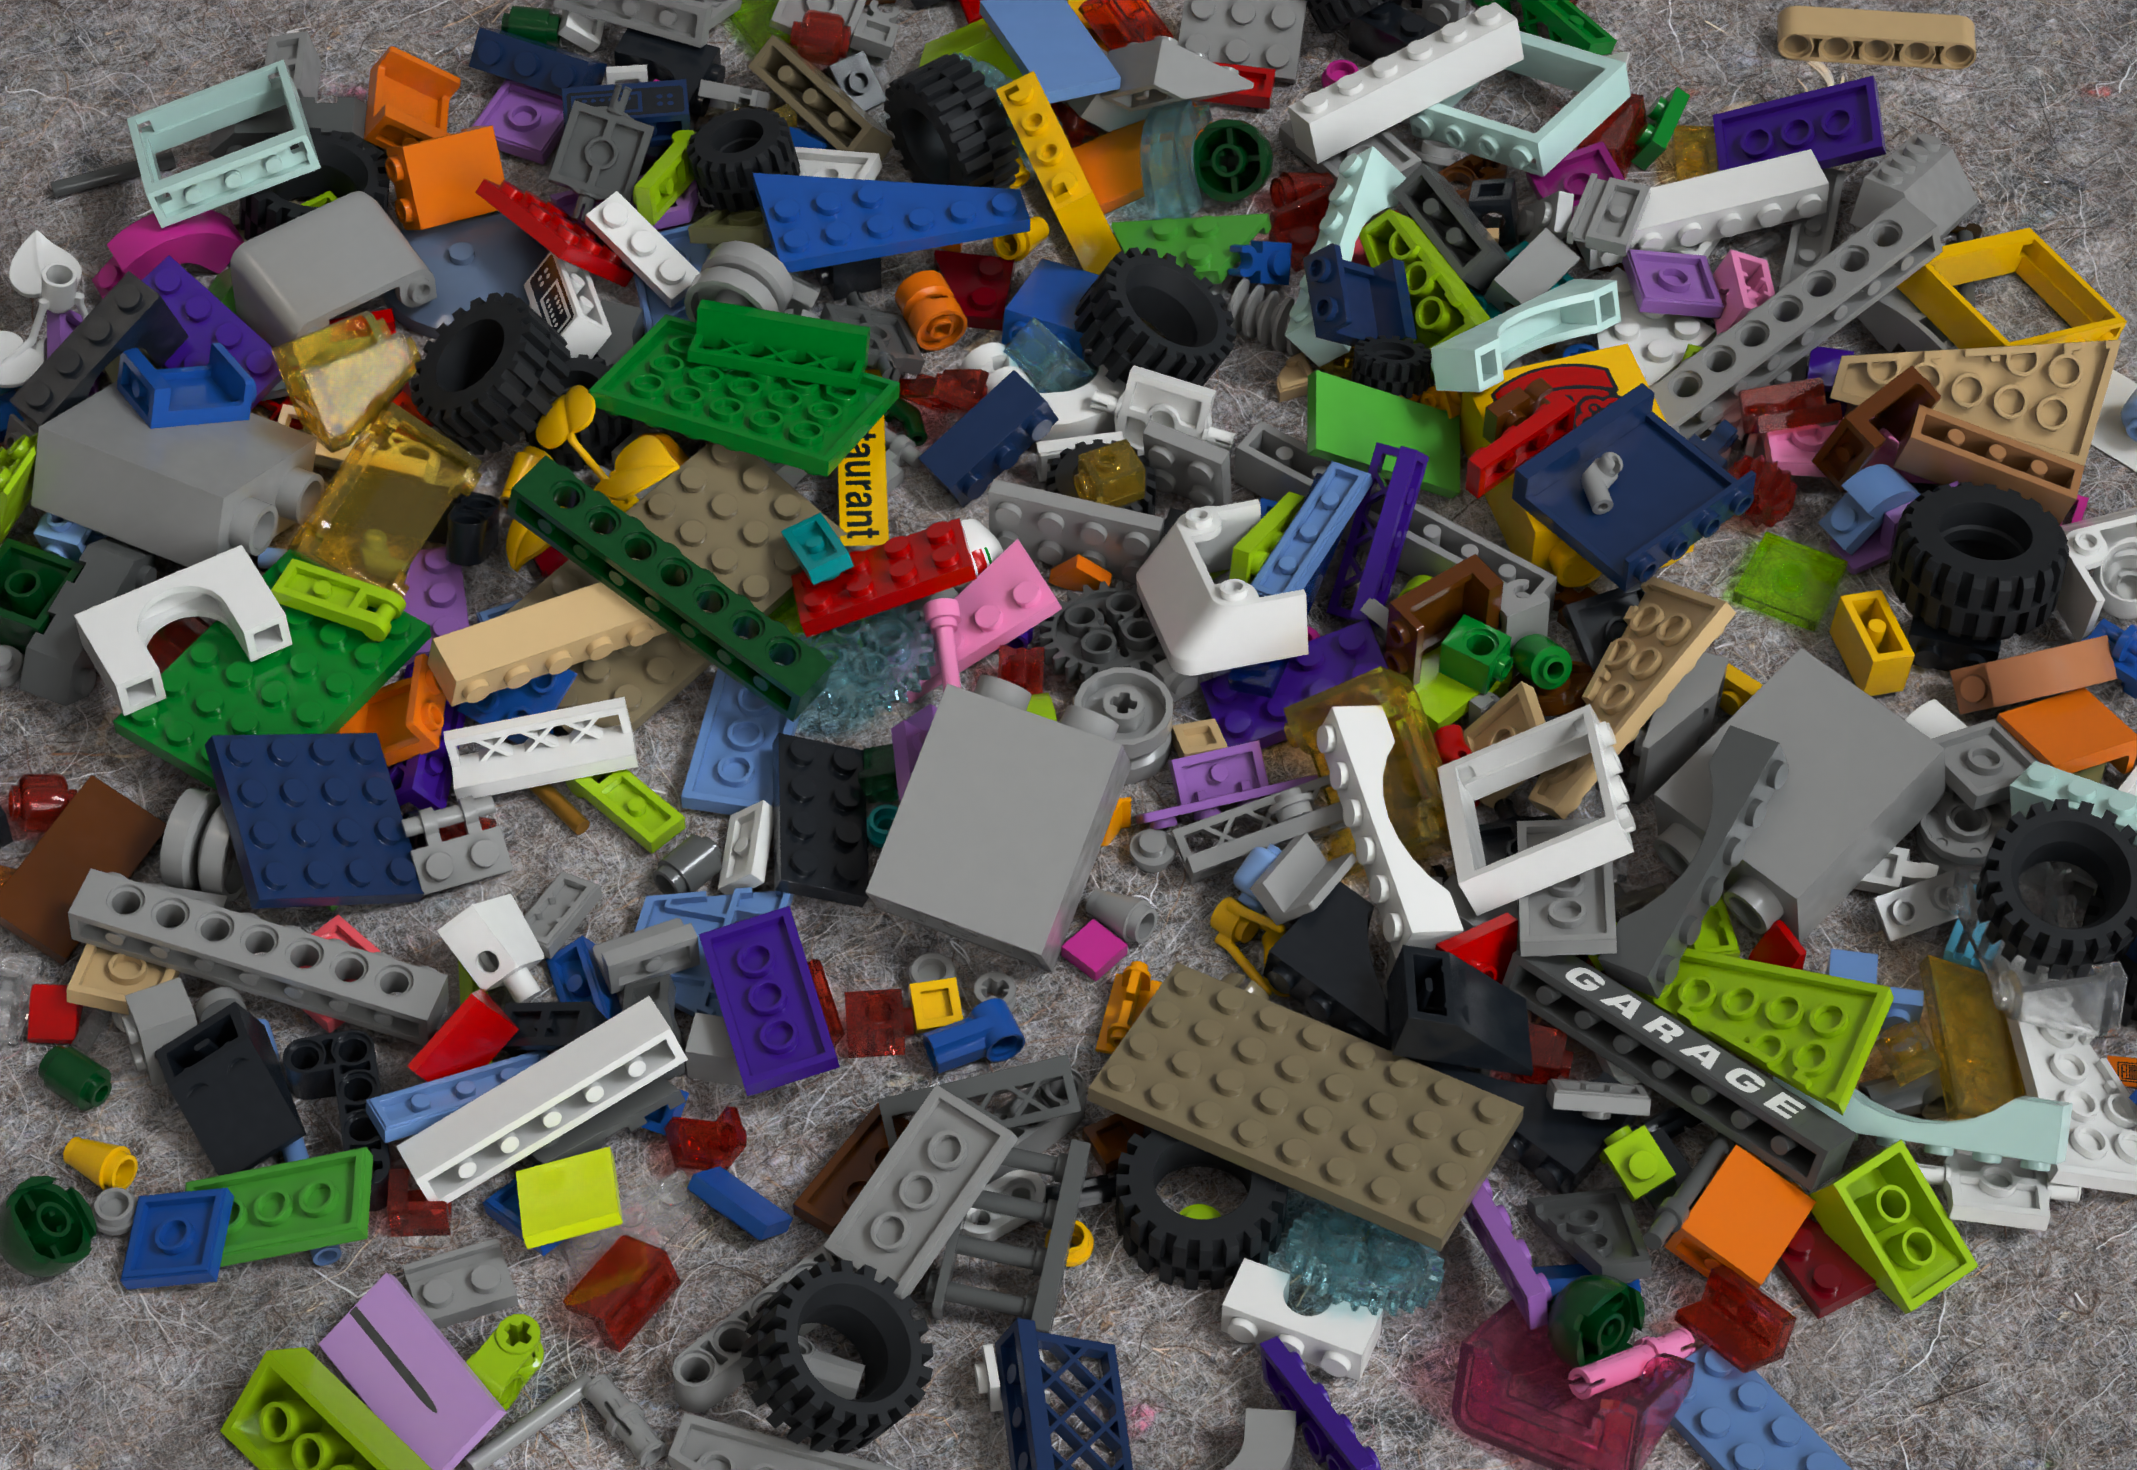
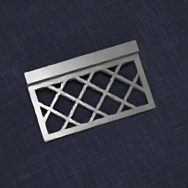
(672, 19)

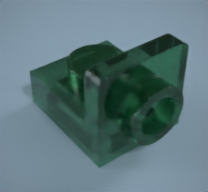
(879, 774)

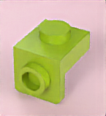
(1636, 1161)

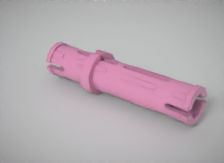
(1628, 1363)

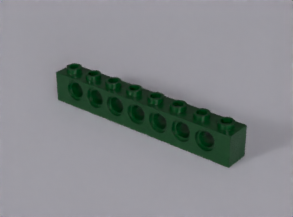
(678, 609)

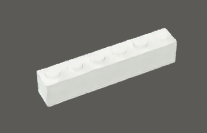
(1406, 82)
(1725, 205)
(542, 1102)

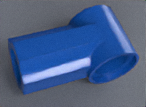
(986, 1032)

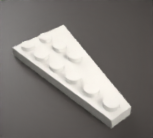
(2103, 1116)

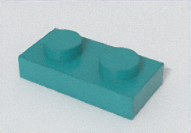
(817, 549)

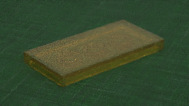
(1970, 1039)

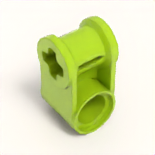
(509, 1358)

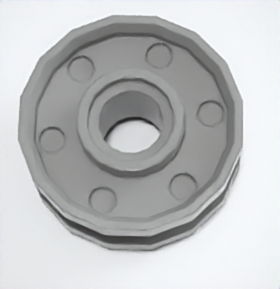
(1956, 834)

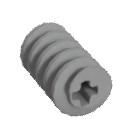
(1261, 317)

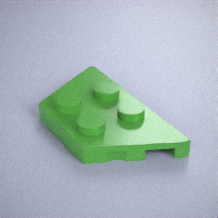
(1196, 241)

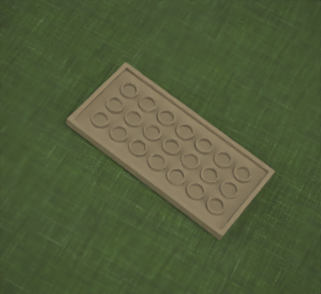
(724, 517)
(1307, 1105)

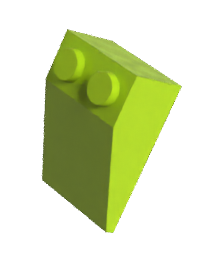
(1893, 1226)

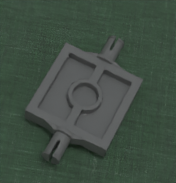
(601, 152)
(891, 341)

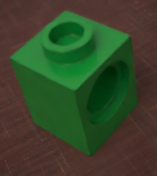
(1475, 654)

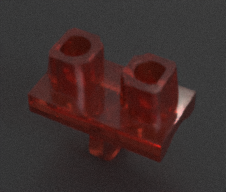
(1022, 667)

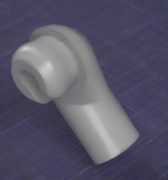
(1598, 479)

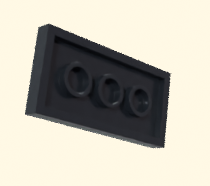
(819, 820)

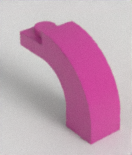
(139, 248)

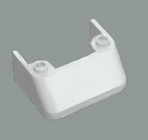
(2088, 547)
(1212, 624)

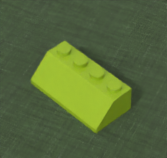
(307, 1419)

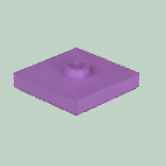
(524, 120)
(1673, 283)

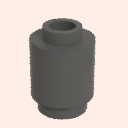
(688, 866)

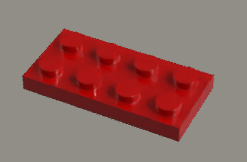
(886, 577)

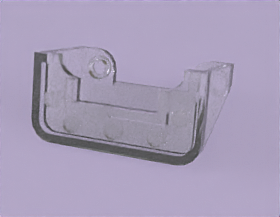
(2072, 1005)

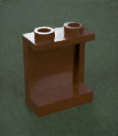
(1858, 434)
(1431, 610)

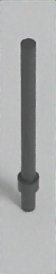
(1675, 1210)

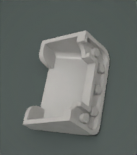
(324, 266)

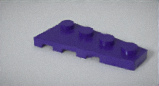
(1327, 1434)

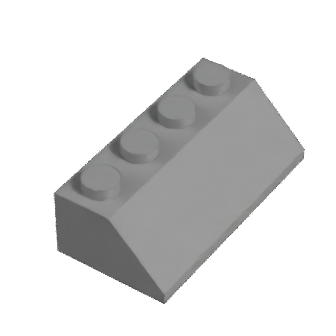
(1925, 176)

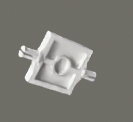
(1165, 401)
(1997, 1192)

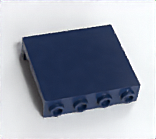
(1661, 497)

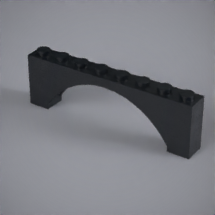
(1331, 973)

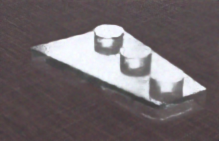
(654, 1215)

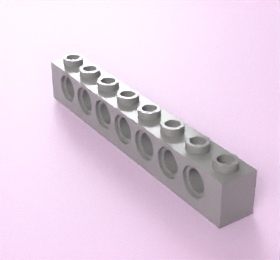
(1797, 318)
(99, 921)

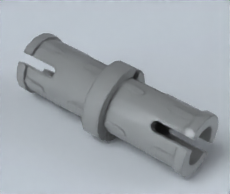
(625, 1420)

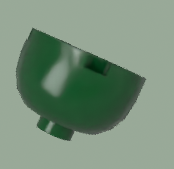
(1232, 160)
(45, 1227)
(1593, 1319)

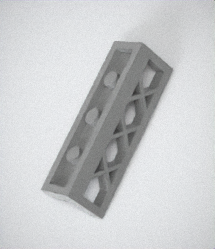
(1232, 852)

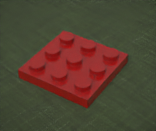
(550, 227)

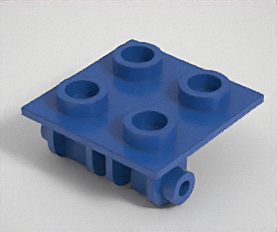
(534, 697)

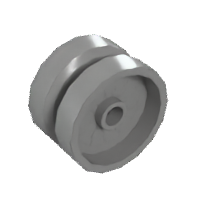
(741, 276)
(1142, 711)
(199, 847)

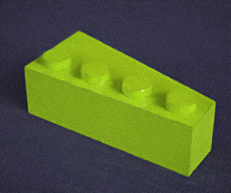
(1437, 294)

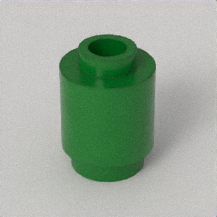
(1542, 661)

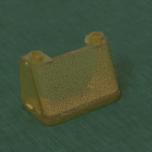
(345, 376)
(385, 500)
(1410, 772)

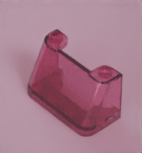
(1519, 1399)

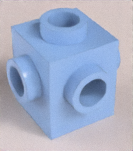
(64, 537)

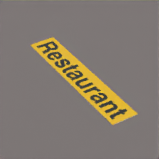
(864, 489)

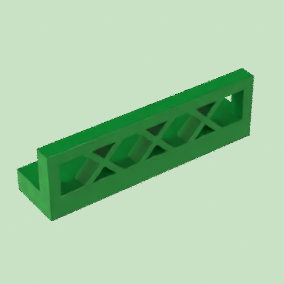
(1563, 22)
(780, 340)

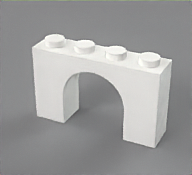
(216, 588)

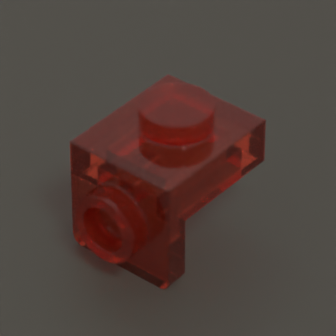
(706, 1143)

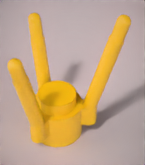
(1239, 923)

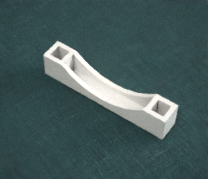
(1409, 901)

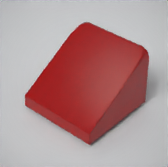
(1779, 948)
(51, 1015)

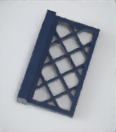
(1029, 1415)

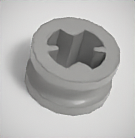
(997, 984)

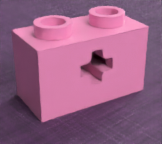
(1743, 285)

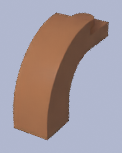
(2033, 675)

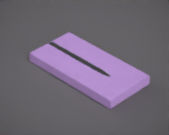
(412, 1375)

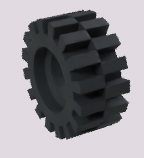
(1392, 365)

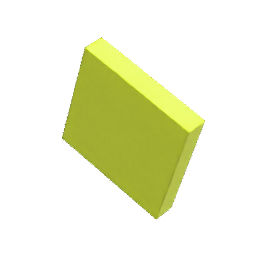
(568, 1197)

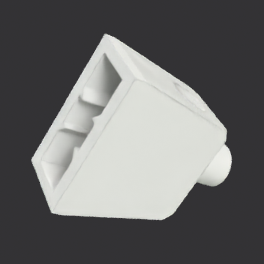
(496, 946)

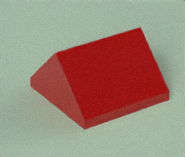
(466, 1039)

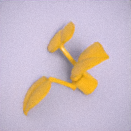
(636, 466)

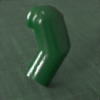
(910, 418)

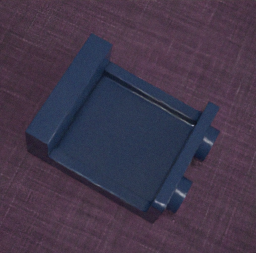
(1357, 300)

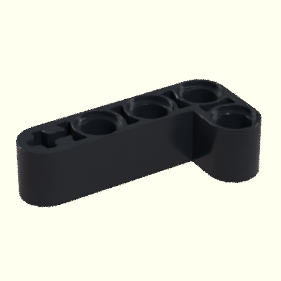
(468, 528)
(336, 1075)

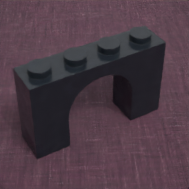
(671, 61)
(123, 320)

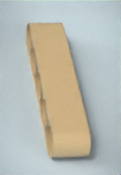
(1876, 37)

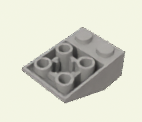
(1166, 73)
(1678, 726)

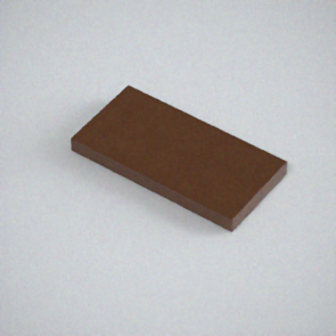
(93, 831)

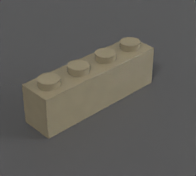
(819, 100)

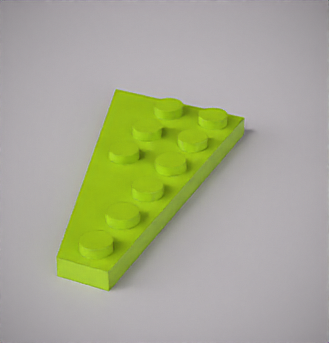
(1781, 1018)

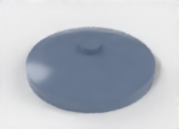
(468, 263)

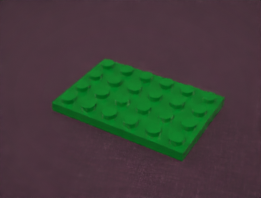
(742, 410)
(292, 691)

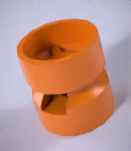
(931, 310)

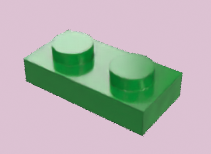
(1657, 133)

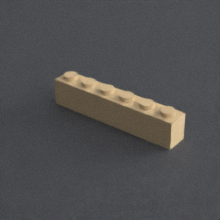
(536, 642)

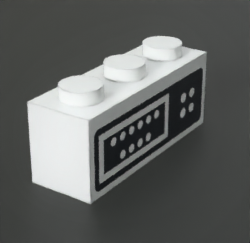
(569, 304)

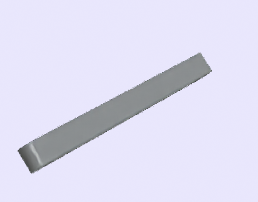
(723, 1370)

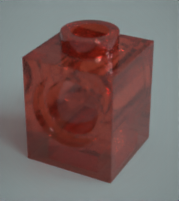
(875, 1006)
(1548, 1057)

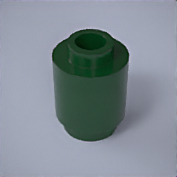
(533, 23)
(75, 1077)

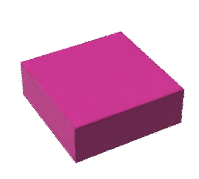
(1094, 950)

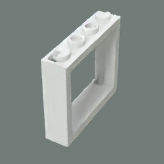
(1514, 762)

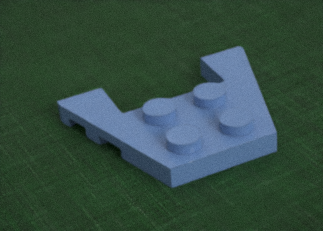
(695, 985)

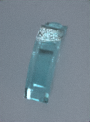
(1169, 161)

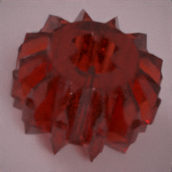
(1772, 490)

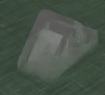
(16, 979)

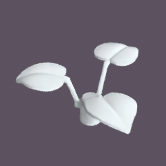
(38, 271)

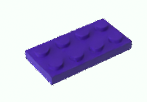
(1834, 122)
(211, 322)
(1329, 663)
(768, 1001)

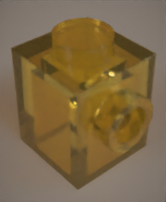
(1111, 475)

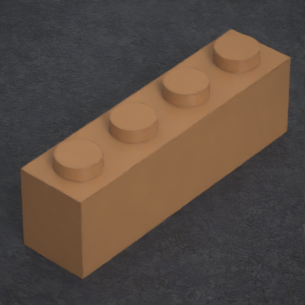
(1955, 450)

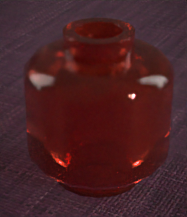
(821, 37)
(38, 801)

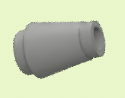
(1122, 914)

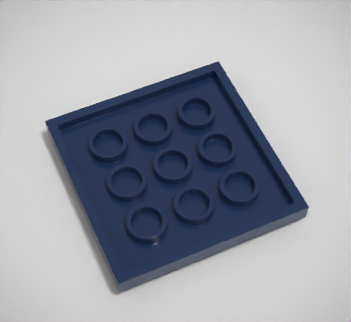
(313, 819)

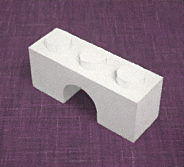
(1333, 1340)

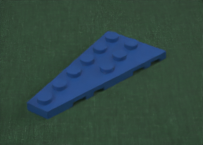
(853, 220)

